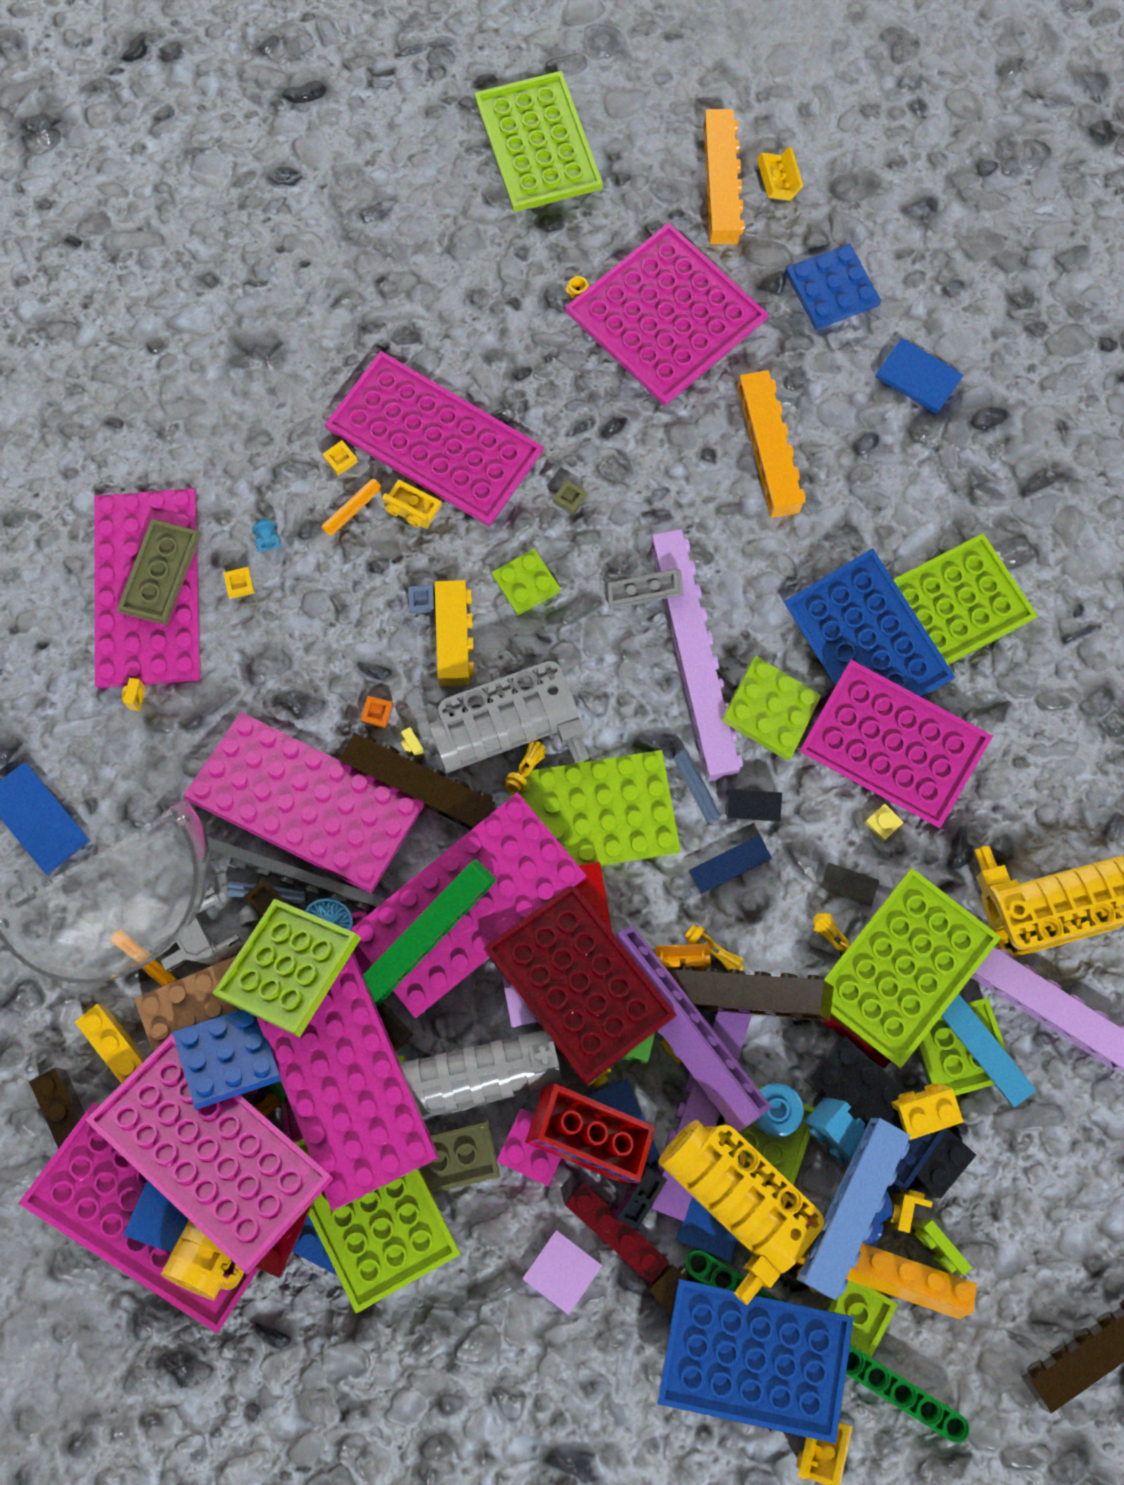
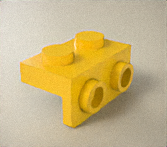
(780, 174)
(412, 504)
(928, 1110)
(903, 1209)
(825, 1460)

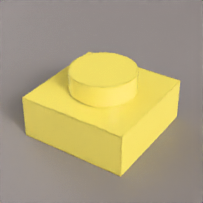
(411, 744)
(884, 822)

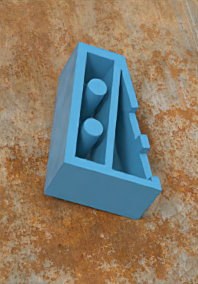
(836, 1128)

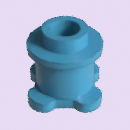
(266, 535)

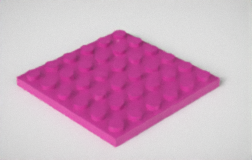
(666, 313)

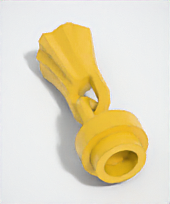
(516, 781)
(825, 925)
(728, 960)

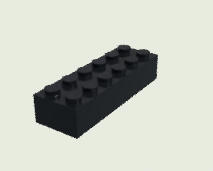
(854, 1078)

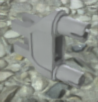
(196, 945)

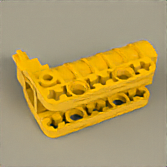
(1051, 903)

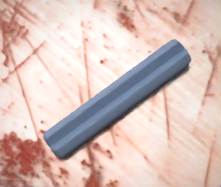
(697, 787)
(291, 896)

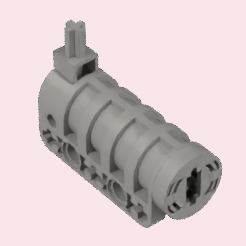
(508, 718)
(483, 1073)

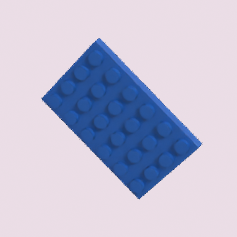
(866, 619)
(756, 1361)

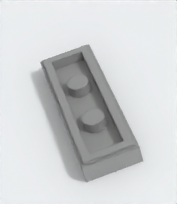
(645, 588)

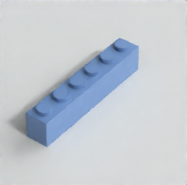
(854, 1208)

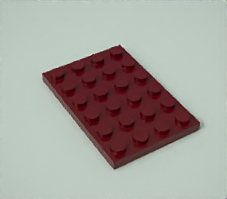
(579, 984)

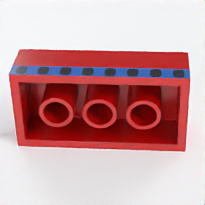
(590, 1134)

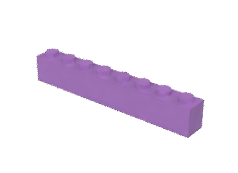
(731, 1030)
(698, 1044)

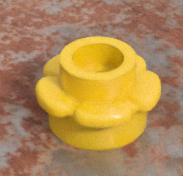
(574, 283)

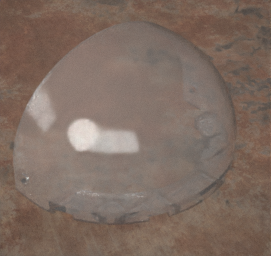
(115, 906)

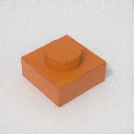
(377, 712)

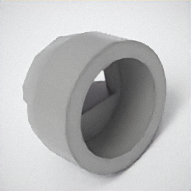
(249, 917)

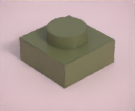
(570, 497)

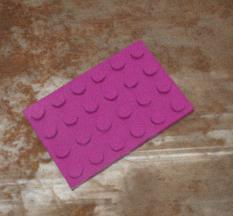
(895, 743)

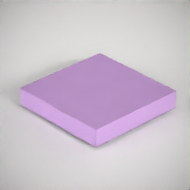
(562, 1272)

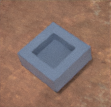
(421, 599)

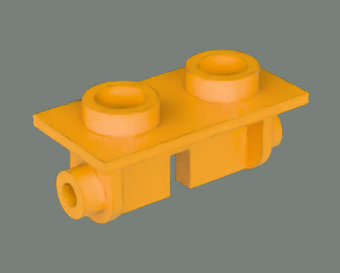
(688, 955)

